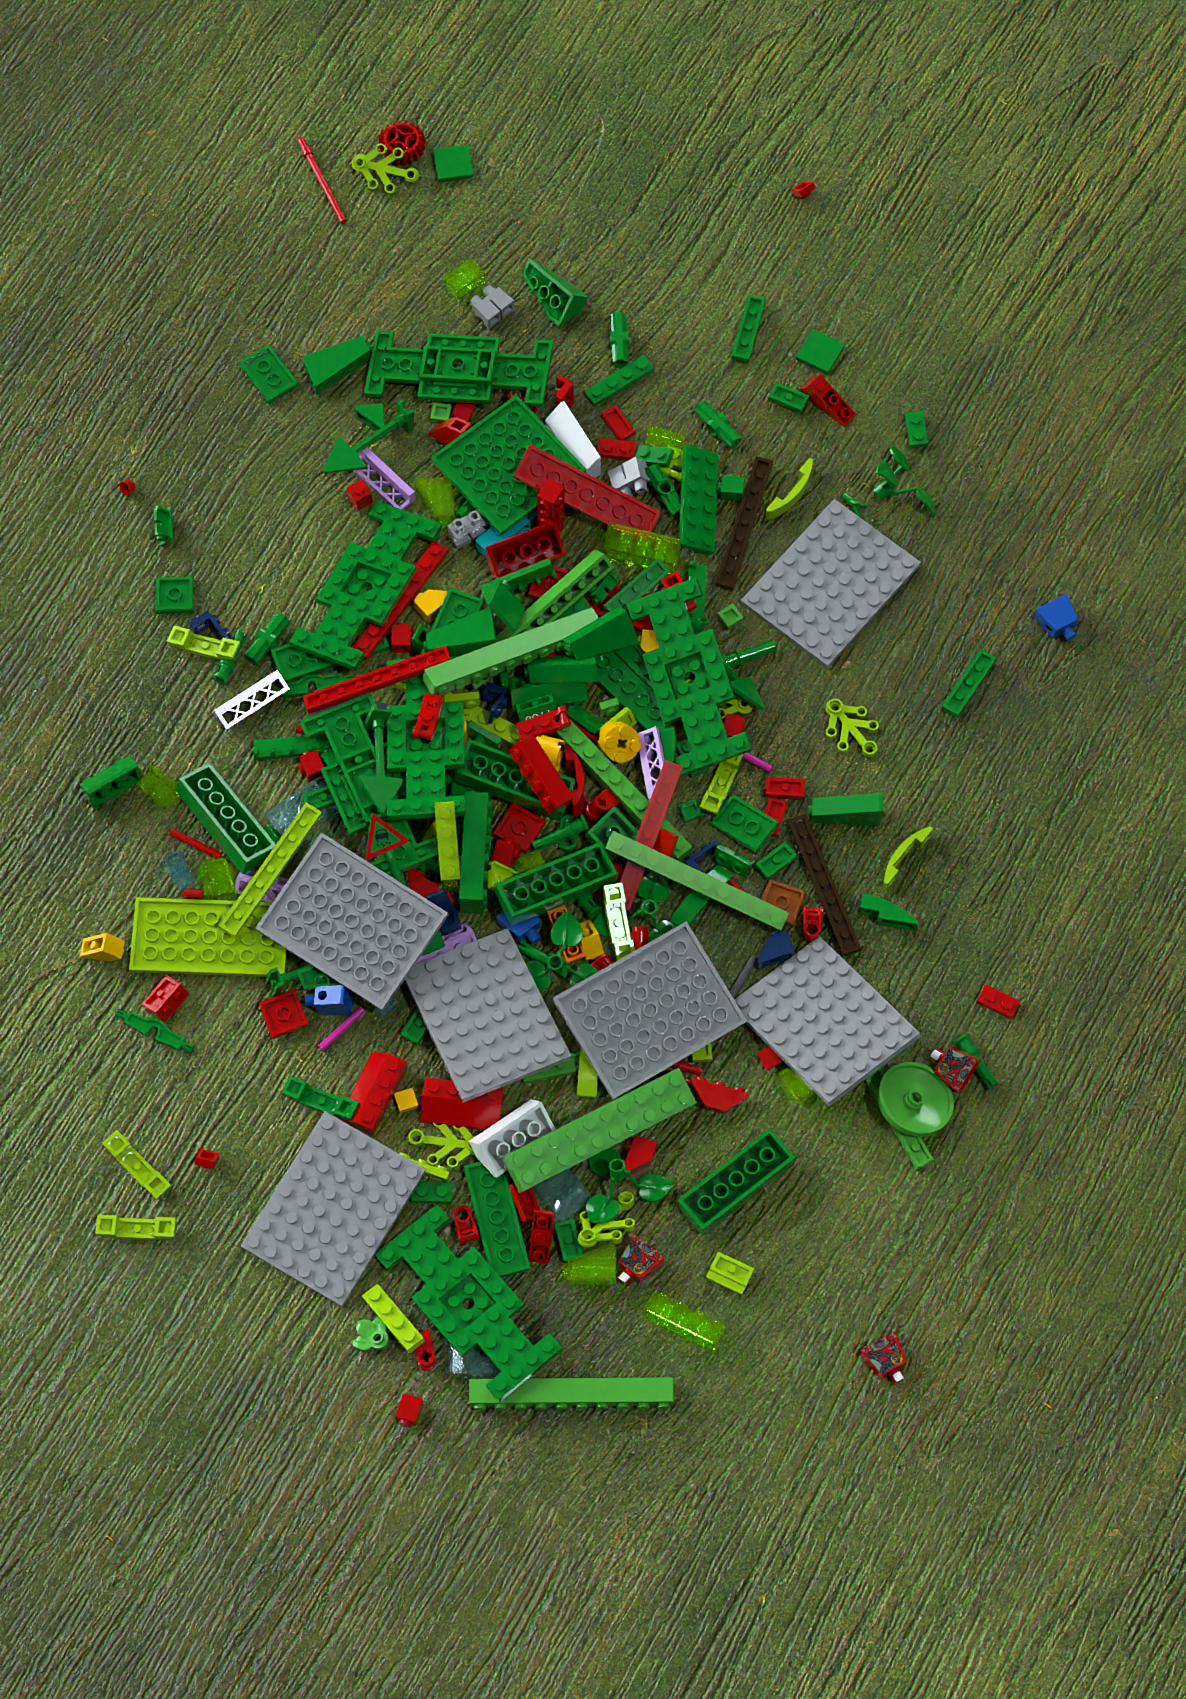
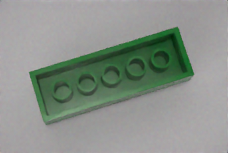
(501, 777)
(225, 817)
(475, 852)
(555, 883)
(736, 1182)

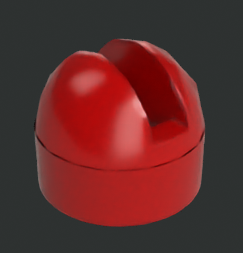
(127, 487)

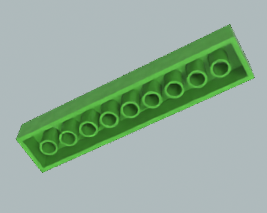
(598, 1130)

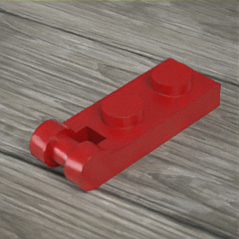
(428, 716)
(544, 723)

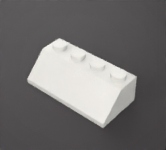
(571, 435)
(510, 1134)

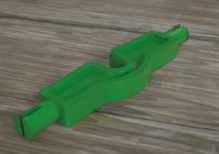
(301, 687)
(146, 1025)

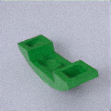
(695, 902)
(319, 1100)

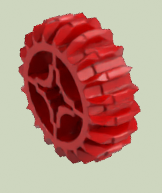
(406, 134)

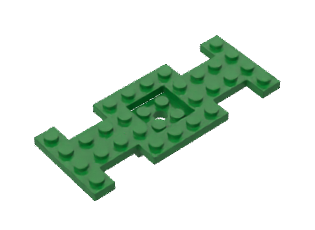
(481, 367)
(380, 568)
(683, 655)
(355, 758)
(422, 762)
(450, 1285)

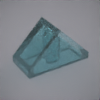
(179, 870)

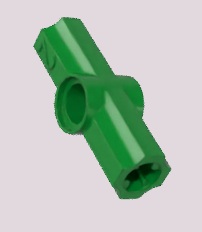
(619, 339)
(718, 424)
(659, 481)
(267, 638)

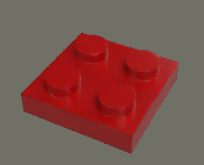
(521, 826)
(283, 1014)

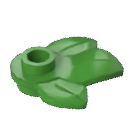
(369, 1332)

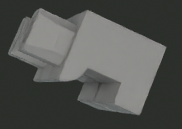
(493, 306)
(630, 476)
(460, 528)

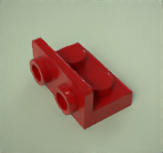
(564, 391)
(165, 998)

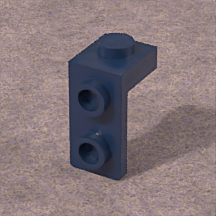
(204, 621)
(498, 696)
(706, 850)
(443, 901)

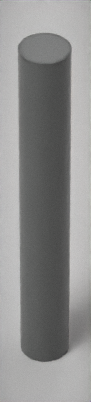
(743, 976)

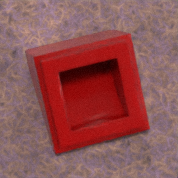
(193, 894)

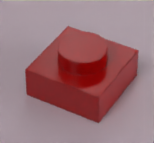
(803, 189)
(207, 1158)

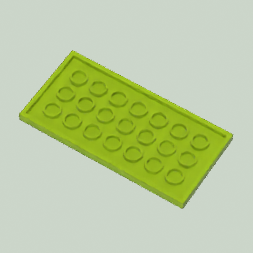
(187, 939)

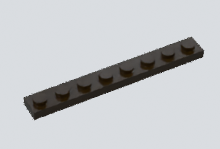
(744, 523)
(824, 885)

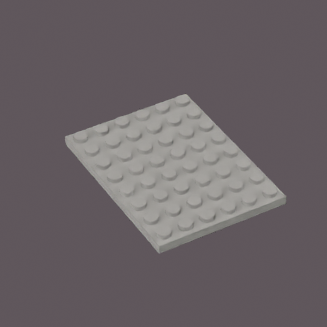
(830, 583)
(352, 921)
(649, 1010)
(486, 1015)
(825, 1021)
(333, 1208)

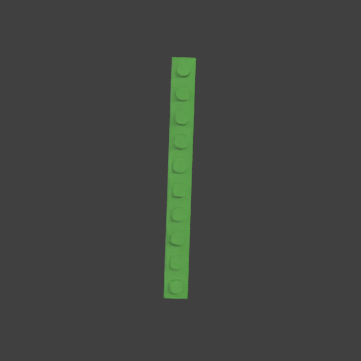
(559, 597)
(504, 654)
(609, 777)
(696, 880)
(577, 1393)

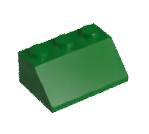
(111, 781)

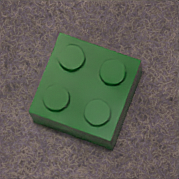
(606, 825)

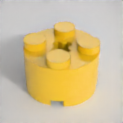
(609, 744)
(552, 748)

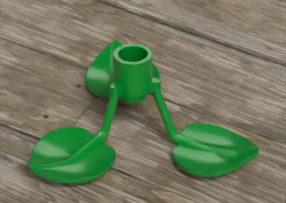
(887, 486)
(656, 890)
(564, 932)
(603, 1209)

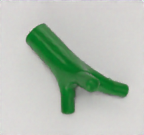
(853, 503)

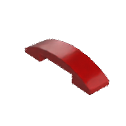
(573, 764)

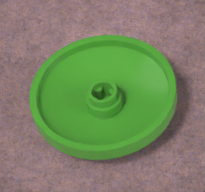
(915, 1099)

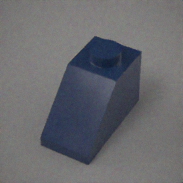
(776, 950)

